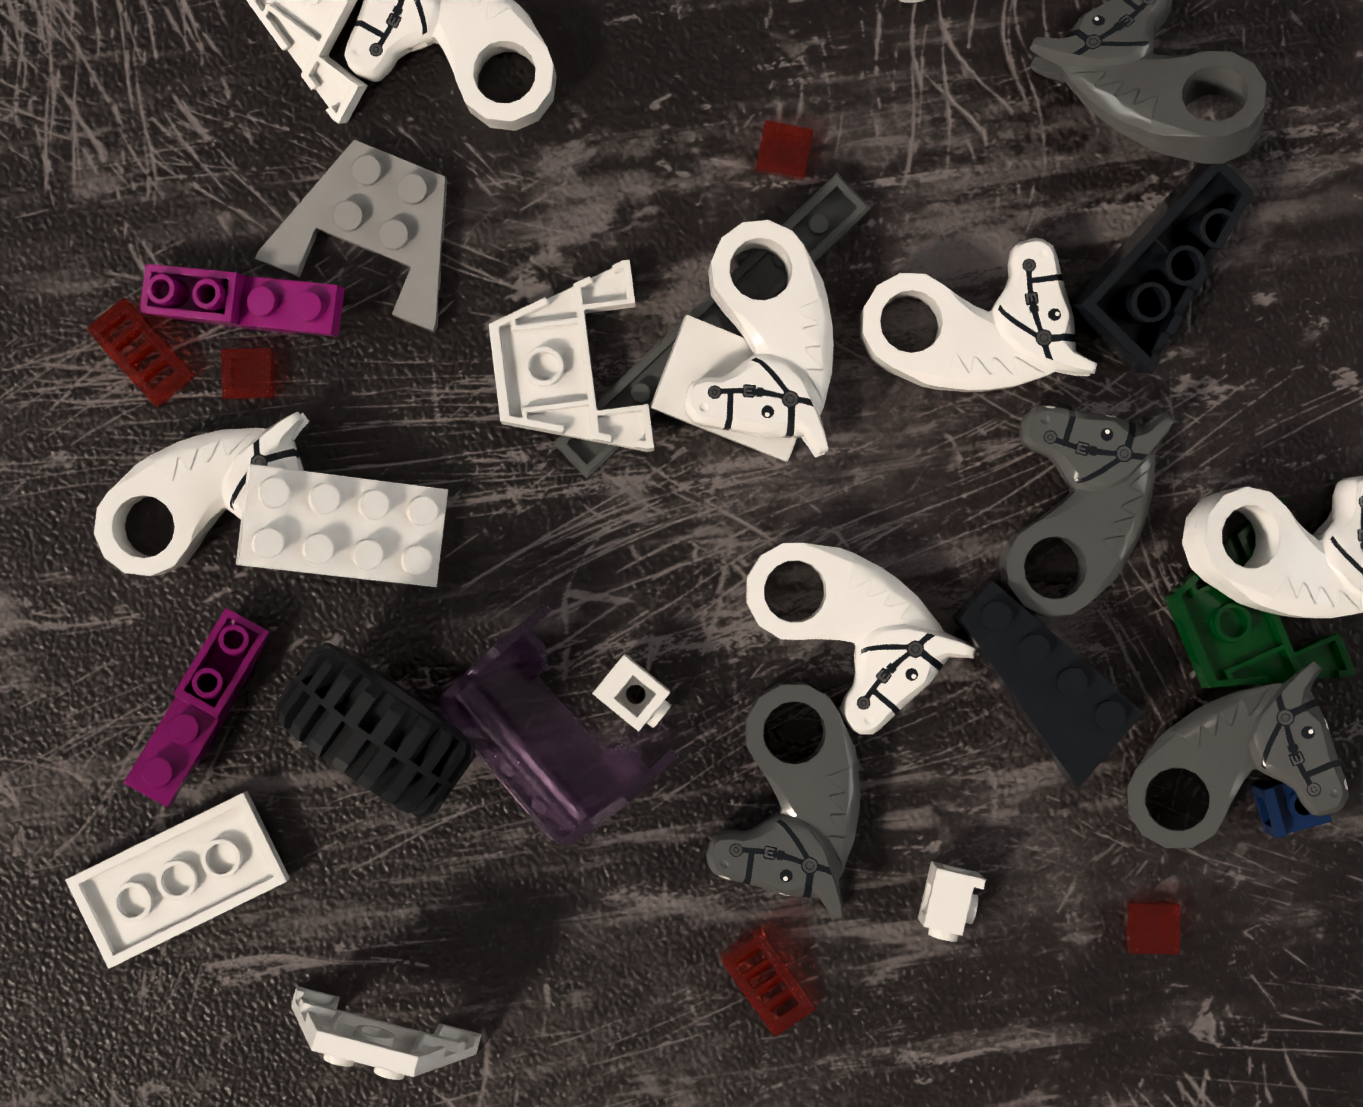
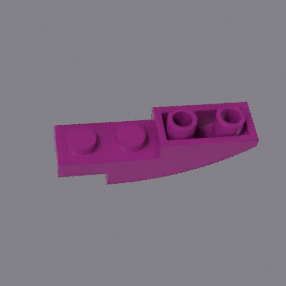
(242, 300)
(198, 709)

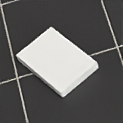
(708, 352)

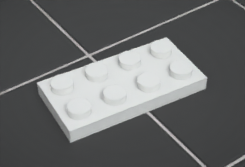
(341, 526)
(177, 879)

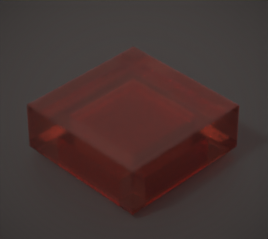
(784, 150)
(248, 373)
(1153, 927)

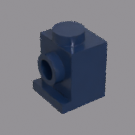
(1277, 809)

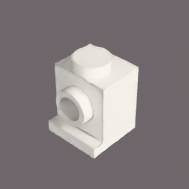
(614, 688)
(949, 900)

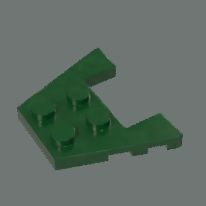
(1240, 643)

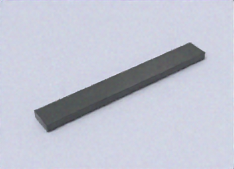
(760, 277)

